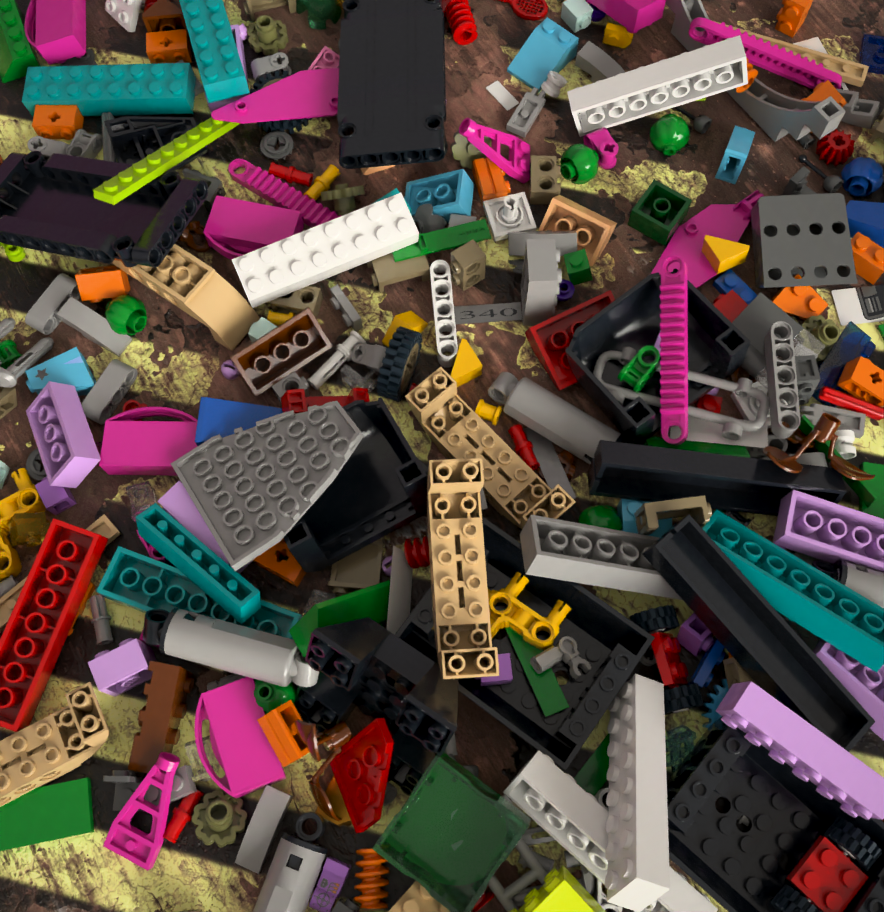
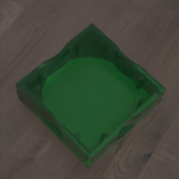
(452, 834)

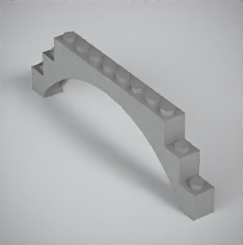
(768, 108)

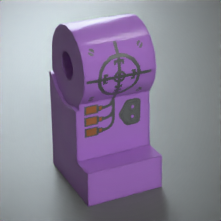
(329, 885)

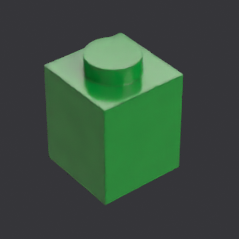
(578, 267)

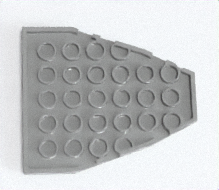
(266, 476)

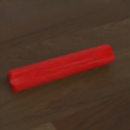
(851, 403)

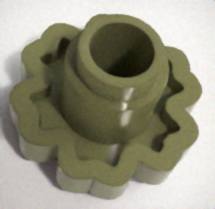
(267, 35)
(465, 151)
(343, 197)
(824, 331)
(219, 818)

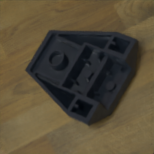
(139, 136)

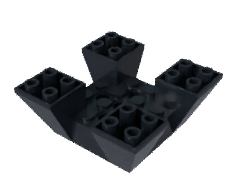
(385, 680)

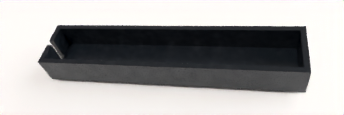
(725, 480)
(755, 632)

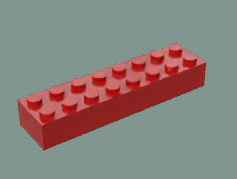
(44, 618)

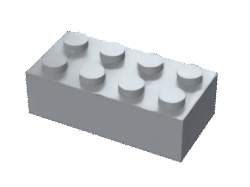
(540, 280)

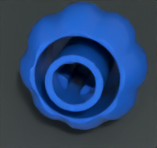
(865, 174)

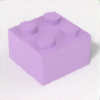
(122, 667)

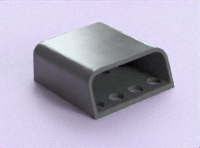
(803, 238)

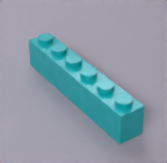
(198, 563)

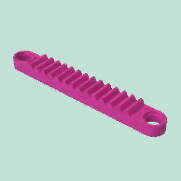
(765, 55)
(280, 193)
(674, 350)

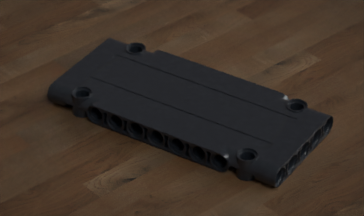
(391, 83)
(55, 211)

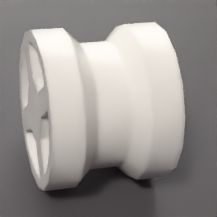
(553, 84)

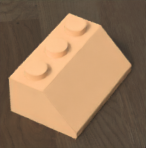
(591, 228)

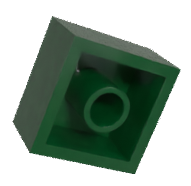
(659, 212)

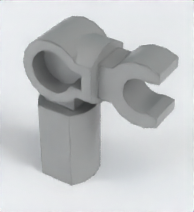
(564, 650)

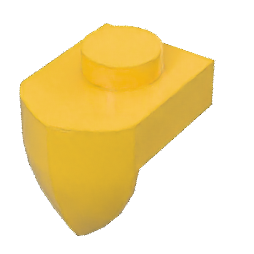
(617, 36)

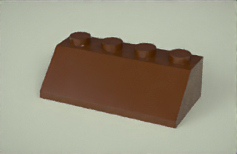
(280, 352)

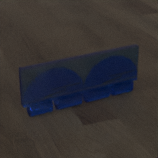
(850, 345)

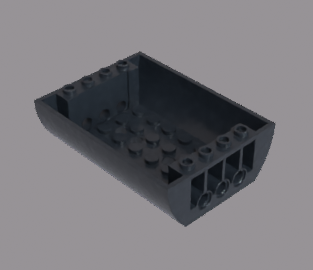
(602, 637)
(782, 815)

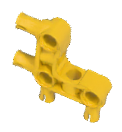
(9, 506)
(521, 617)

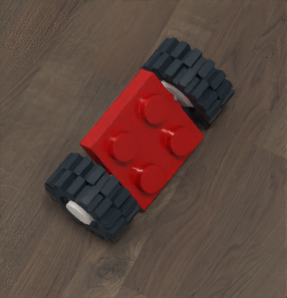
(666, 651)
(829, 871)

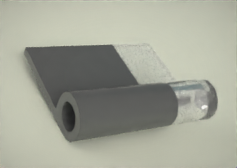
(755, 323)

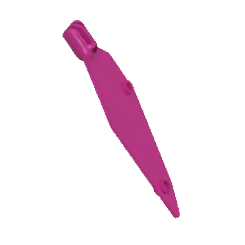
(294, 97)
(716, 220)

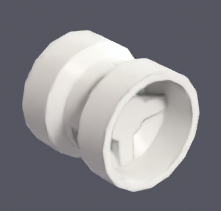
(844, 444)

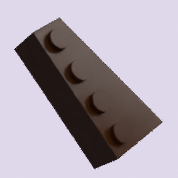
(161, 715)

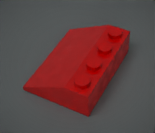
(555, 334)

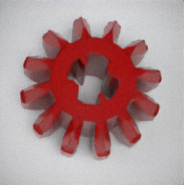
(835, 147)

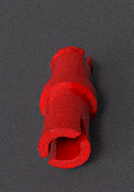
(290, 174)
(523, 446)
(181, 816)

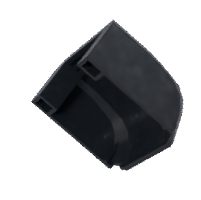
(634, 322)
(368, 499)

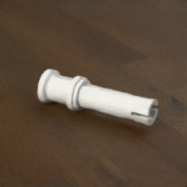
(342, 354)

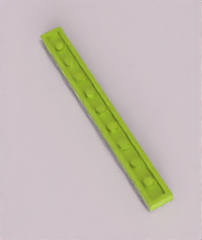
(161, 161)

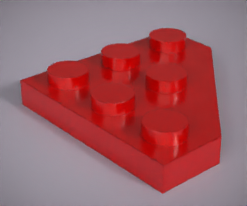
(363, 773)

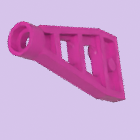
(519, 151)
(132, 842)

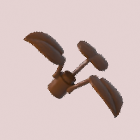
(823, 431)
(332, 739)

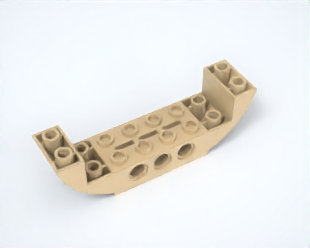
(198, 292)
(463, 435)
(459, 569)
(52, 745)

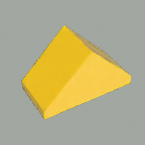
(724, 253)
(407, 320)
(466, 364)

